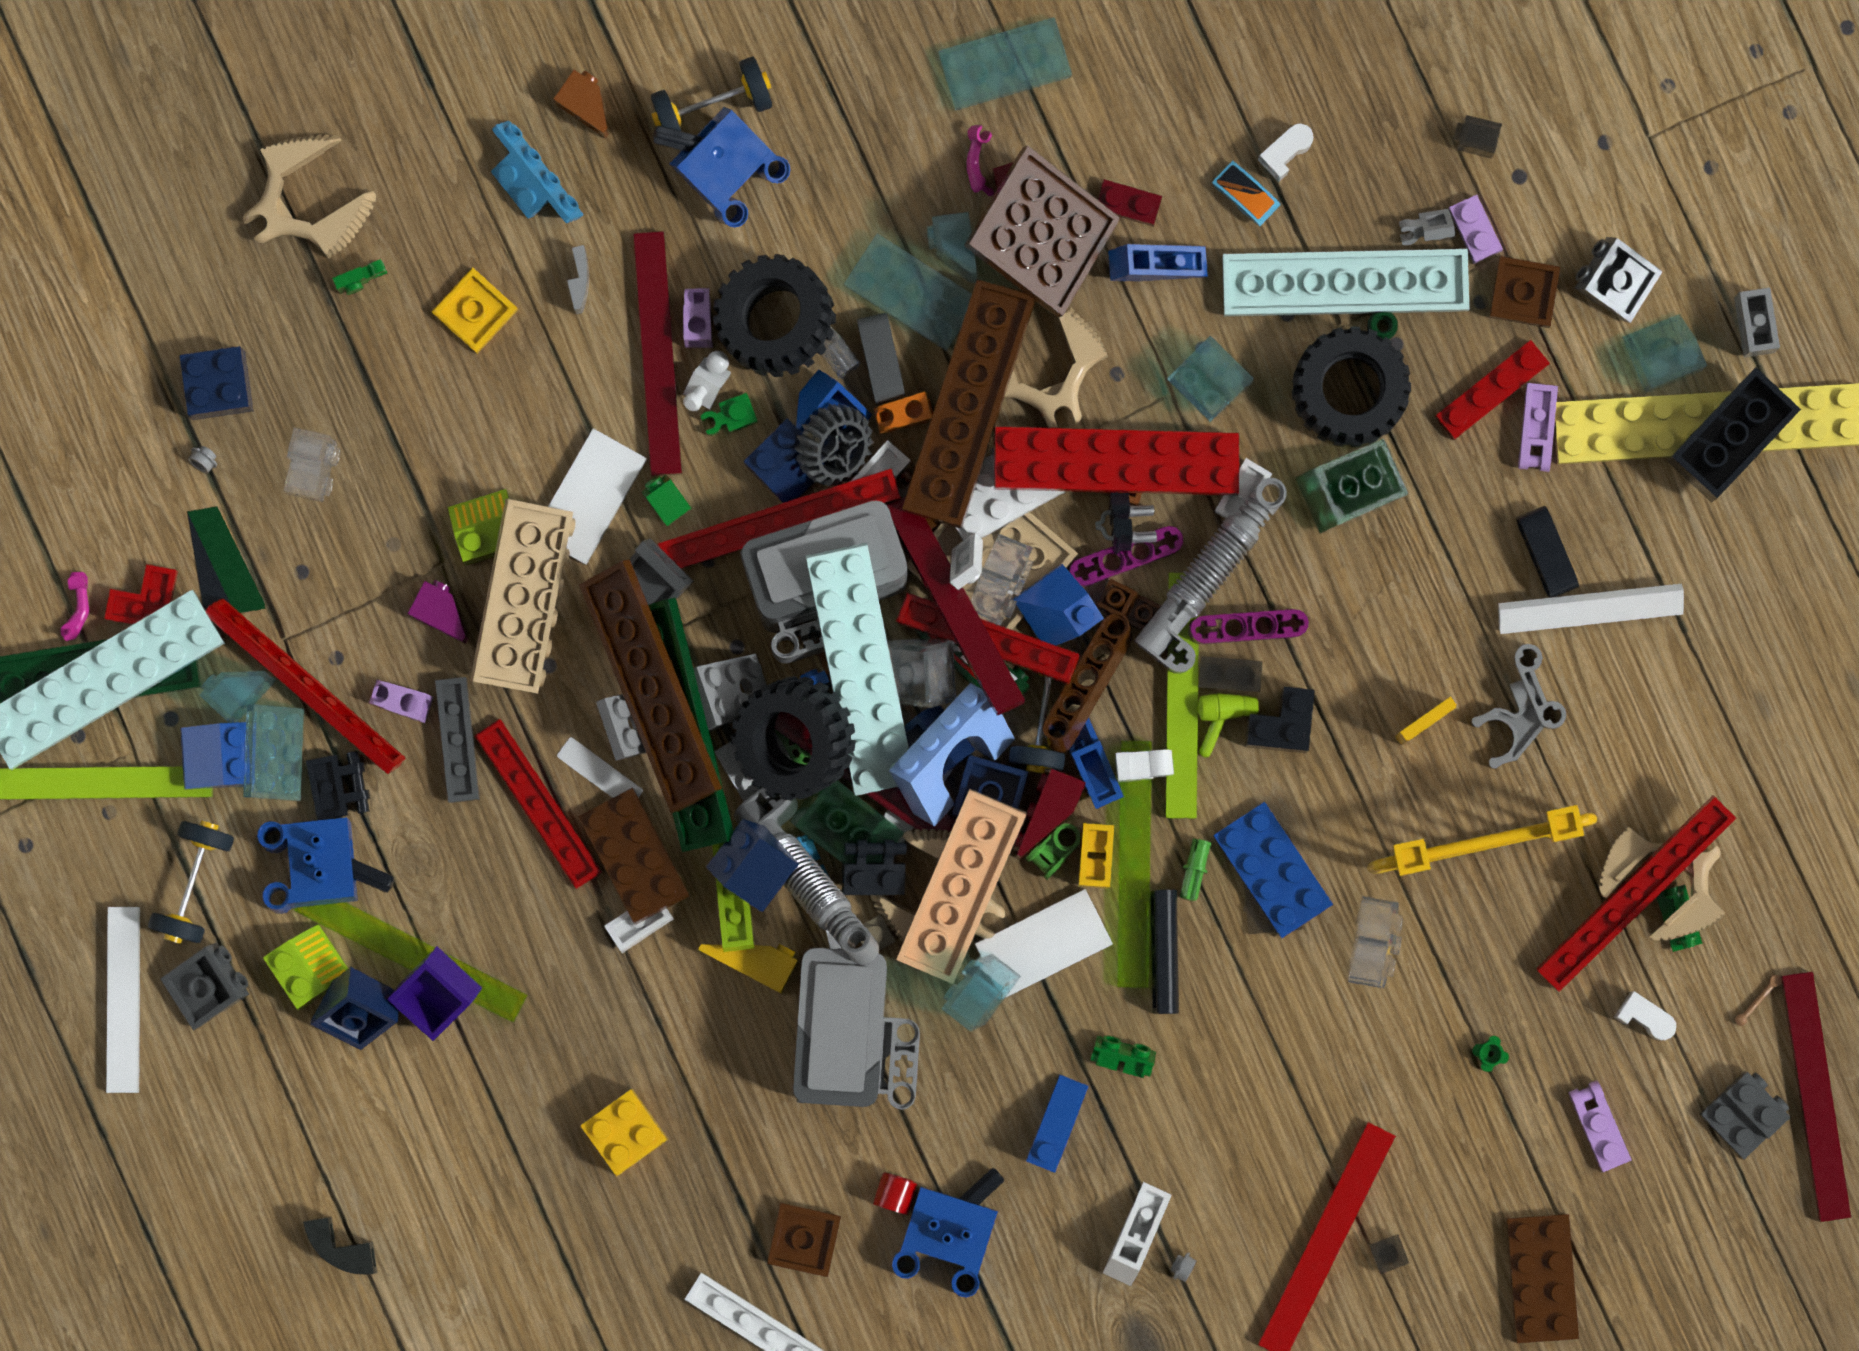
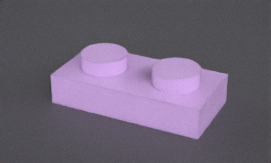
(1475, 229)

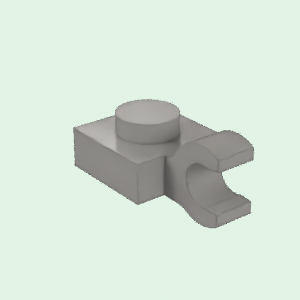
(1430, 225)

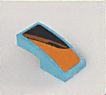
(1246, 193)

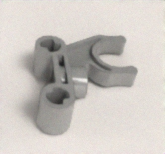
(1531, 705)

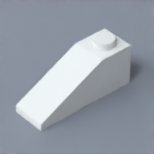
(1137, 1234)

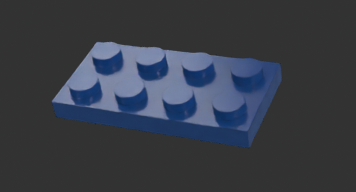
(1273, 870)

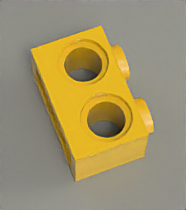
(1096, 855)

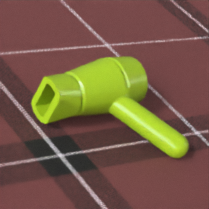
(1219, 709)

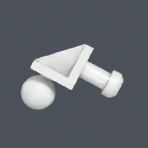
(706, 381)

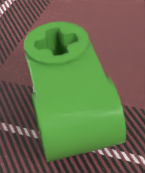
(1053, 851)

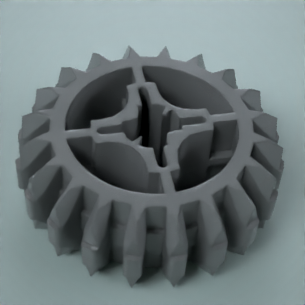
(825, 441)

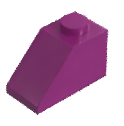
(439, 610)

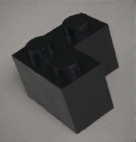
(1290, 730)

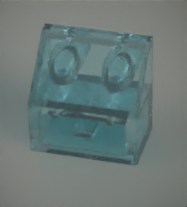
(1210, 379)

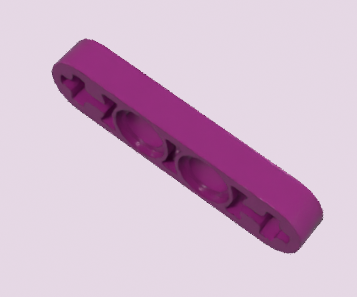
(1128, 561)
(1248, 630)

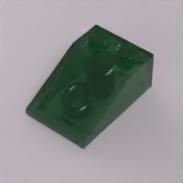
(1351, 485)
(841, 817)

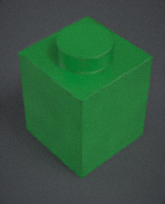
(665, 499)

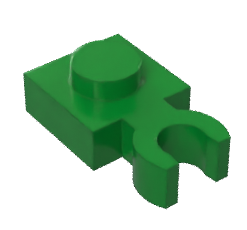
(353, 280)
(734, 413)

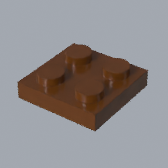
(1524, 292)
(804, 1239)

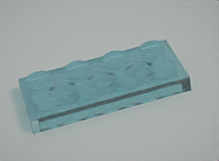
(1005, 63)
(910, 291)

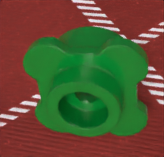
(1493, 1045)

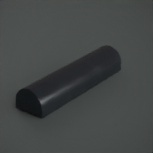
(1164, 952)

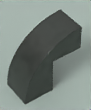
(351, 1259)

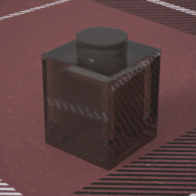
(1477, 136)

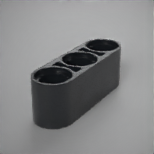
(1547, 552)

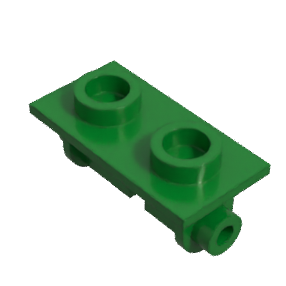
(1669, 902)
(1110, 1050)

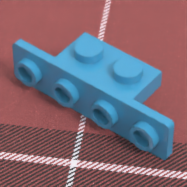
(528, 178)

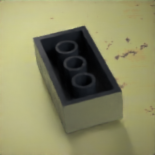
(1733, 435)

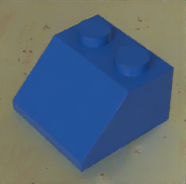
(213, 755)

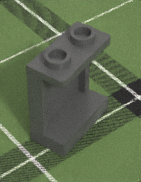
(658, 573)

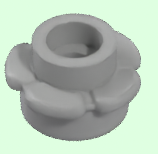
(202, 459)
(1183, 1267)

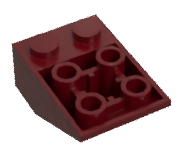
(1056, 804)

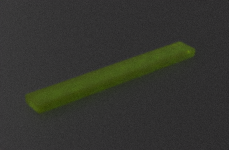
(1134, 877)
(410, 952)

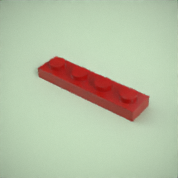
(1492, 390)

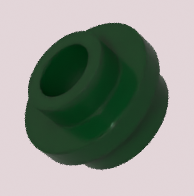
(1389, 318)

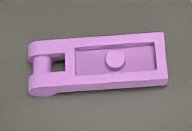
(1538, 426)
(1600, 1127)

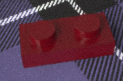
(1130, 202)

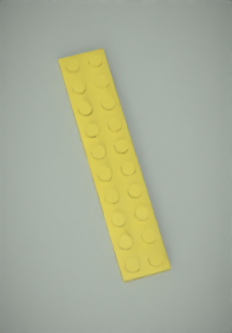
(1661, 424)

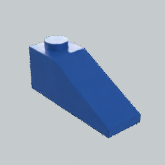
(1157, 262)
(1057, 1123)

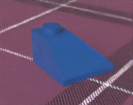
(823, 391)
(1058, 607)

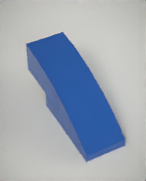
(1094, 767)

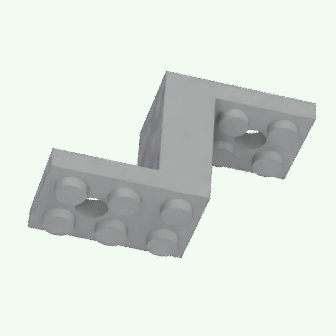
(719, 695)

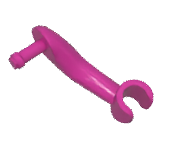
(976, 179)
(79, 582)

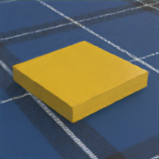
(474, 310)
(1426, 721)

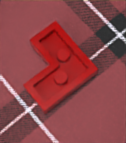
(155, 593)

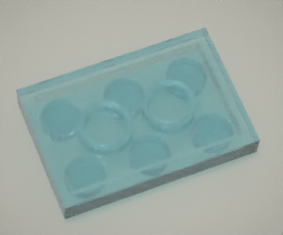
(273, 752)

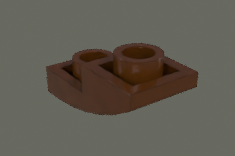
(1126, 601)

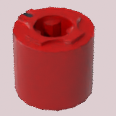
(895, 1193)

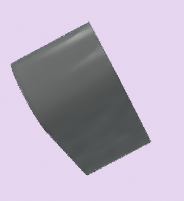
(881, 358)

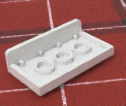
(996, 508)

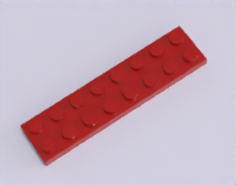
(1116, 461)

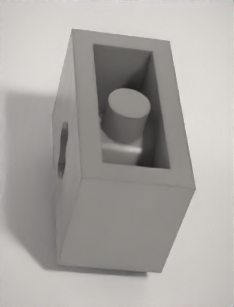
(1756, 322)

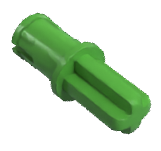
(1195, 869)

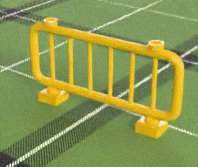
(1415, 857)

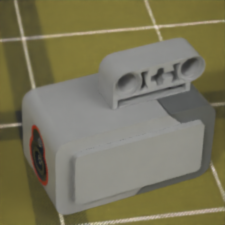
(781, 578)
(846, 1035)

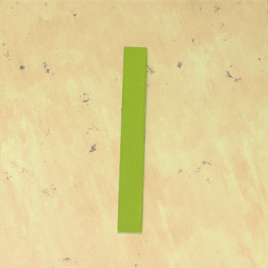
(1182, 728)
(96, 783)

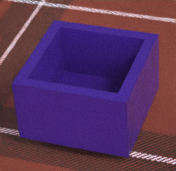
(434, 993)

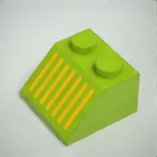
(478, 526)
(306, 966)

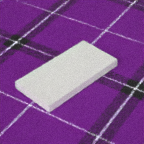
(596, 490)
(1049, 940)

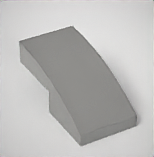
(579, 286)

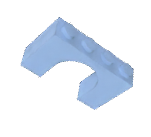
(921, 767)

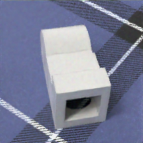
(1293, 142)
(1143, 765)
(1655, 1020)

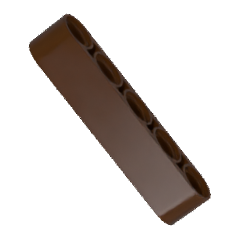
(1087, 696)

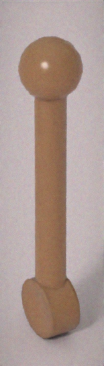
(1774, 981)

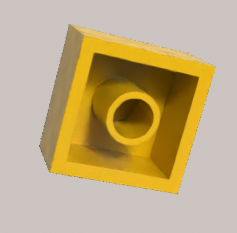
(624, 1132)

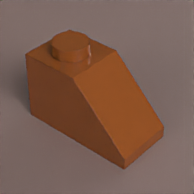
(583, 101)

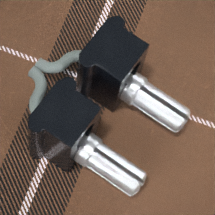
(1122, 533)

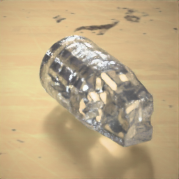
(840, 356)

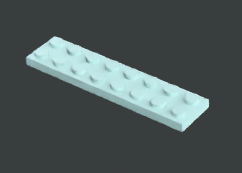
(1345, 282)
(859, 662)
(105, 678)

